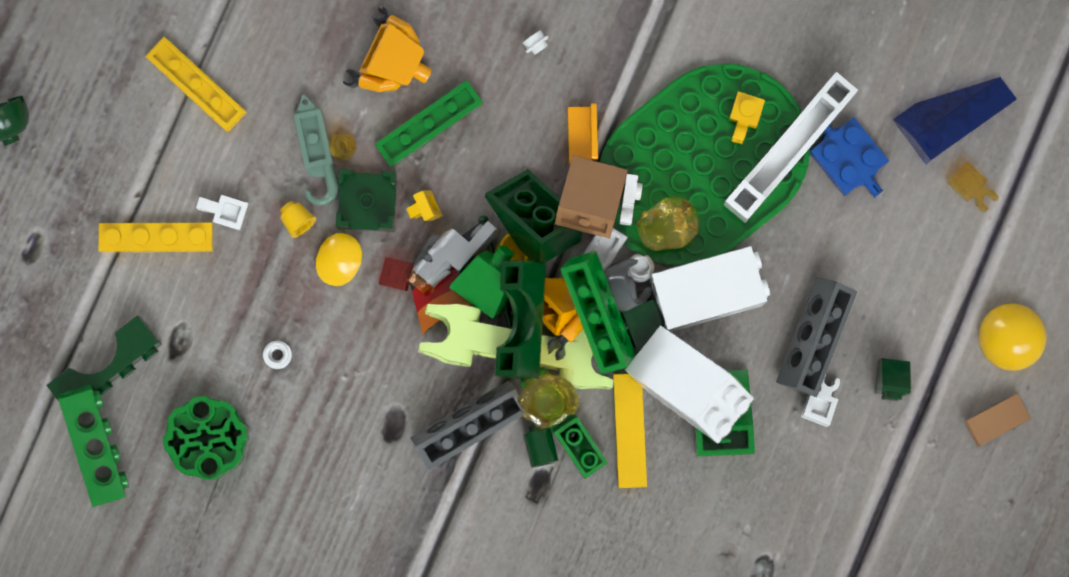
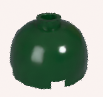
(13, 119)

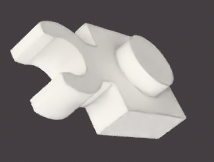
(631, 193)
(821, 408)

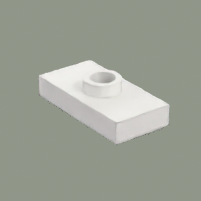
(607, 248)

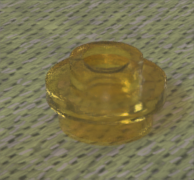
(348, 144)

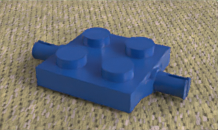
(850, 158)

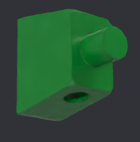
(482, 279)

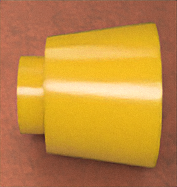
(296, 218)

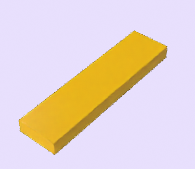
(196, 84)
(629, 432)

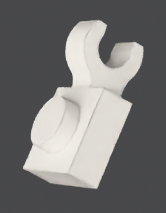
(227, 212)

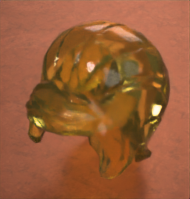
(668, 224)

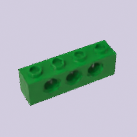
(598, 312)
(99, 489)

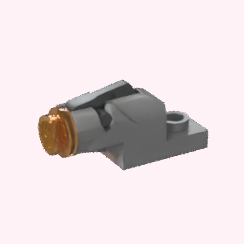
(448, 252)

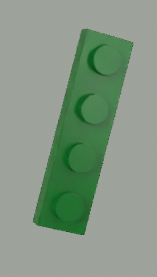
(428, 124)

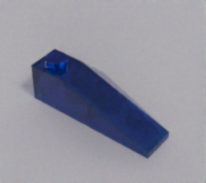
(946, 119)

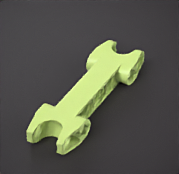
(470, 337)

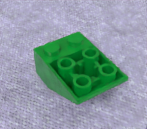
(741, 436)

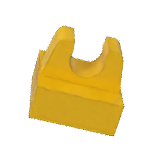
(425, 206)

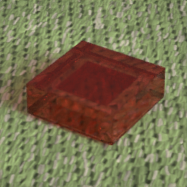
(395, 274)

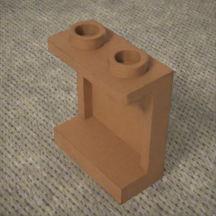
(591, 197)

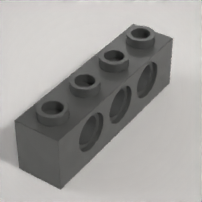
(816, 336)
(468, 425)

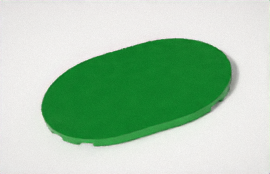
(685, 150)

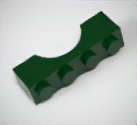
(524, 286)
(134, 343)

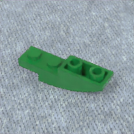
(577, 443)

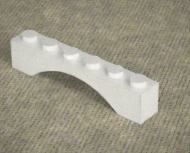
(790, 147)

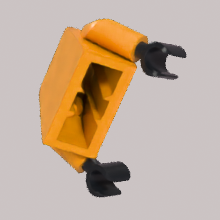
(391, 58)
(559, 315)

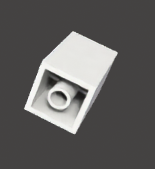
(709, 289)
(689, 384)

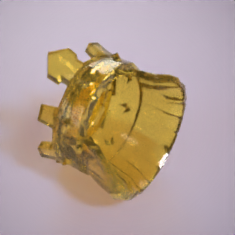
(548, 400)

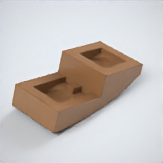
(997, 420)

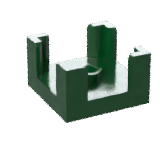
(366, 201)

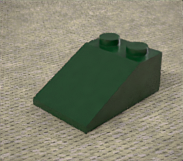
(529, 215)

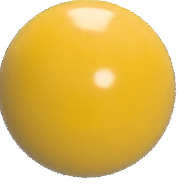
(1012, 337)

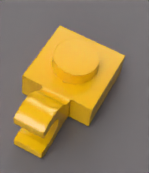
(745, 113)

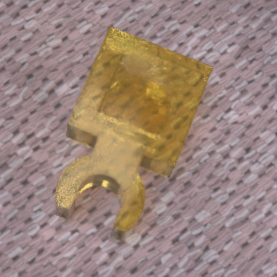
(969, 184)

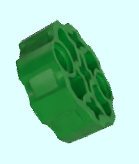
(195, 461)

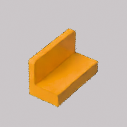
(583, 132)

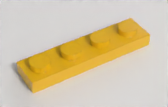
(155, 237)

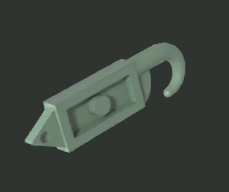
(315, 149)

